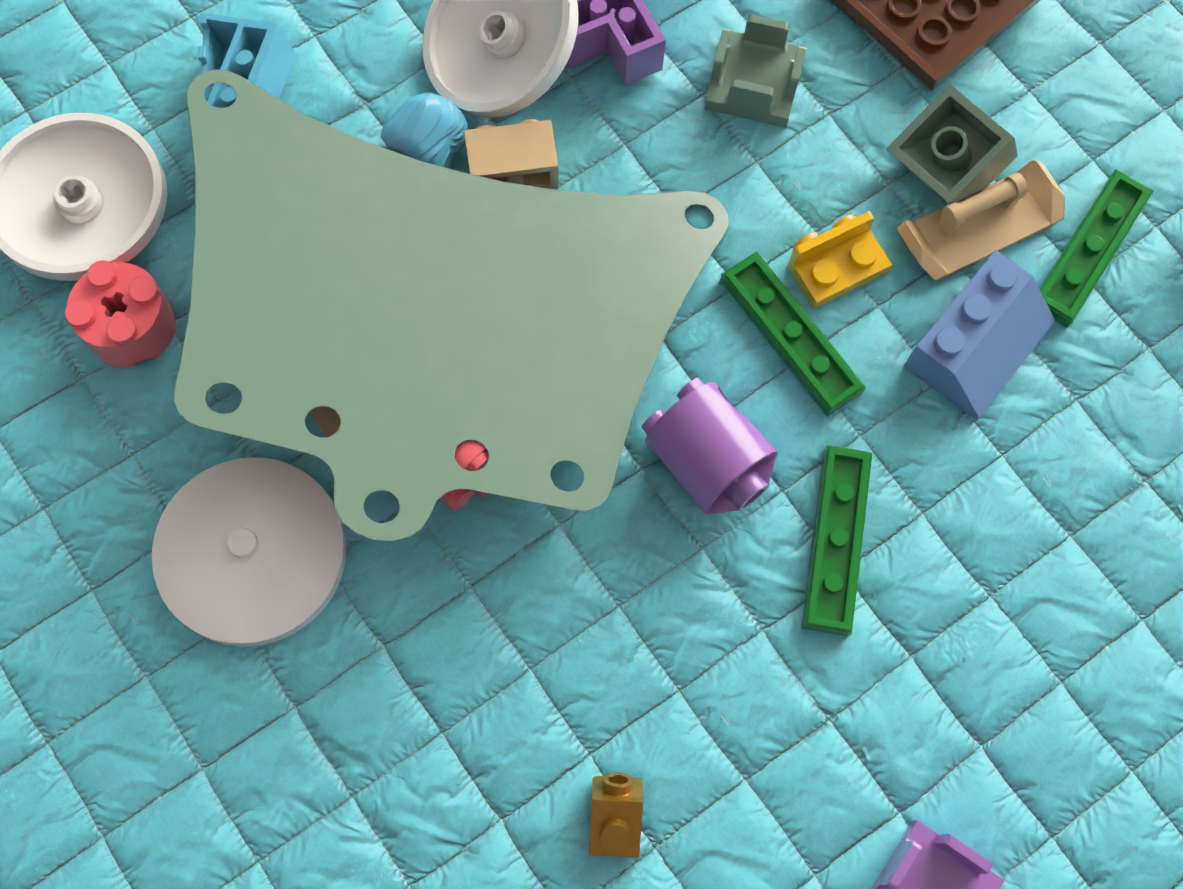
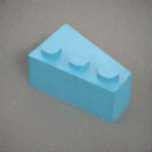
(246, 48)

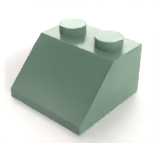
(954, 147)

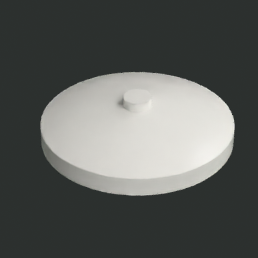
(497, 52)
(78, 195)
(249, 552)

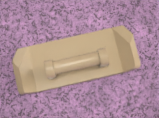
(985, 222)

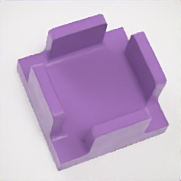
(935, 862)

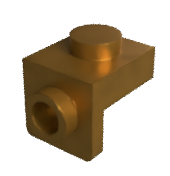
(616, 816)

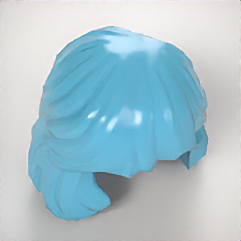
(426, 129)

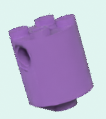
(711, 449)

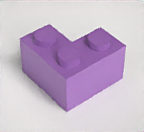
(623, 32)

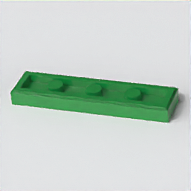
(1093, 246)
(792, 334)
(837, 541)

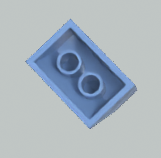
(983, 336)

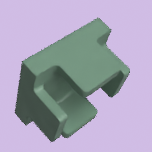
(756, 72)

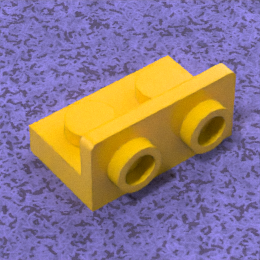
(838, 260)

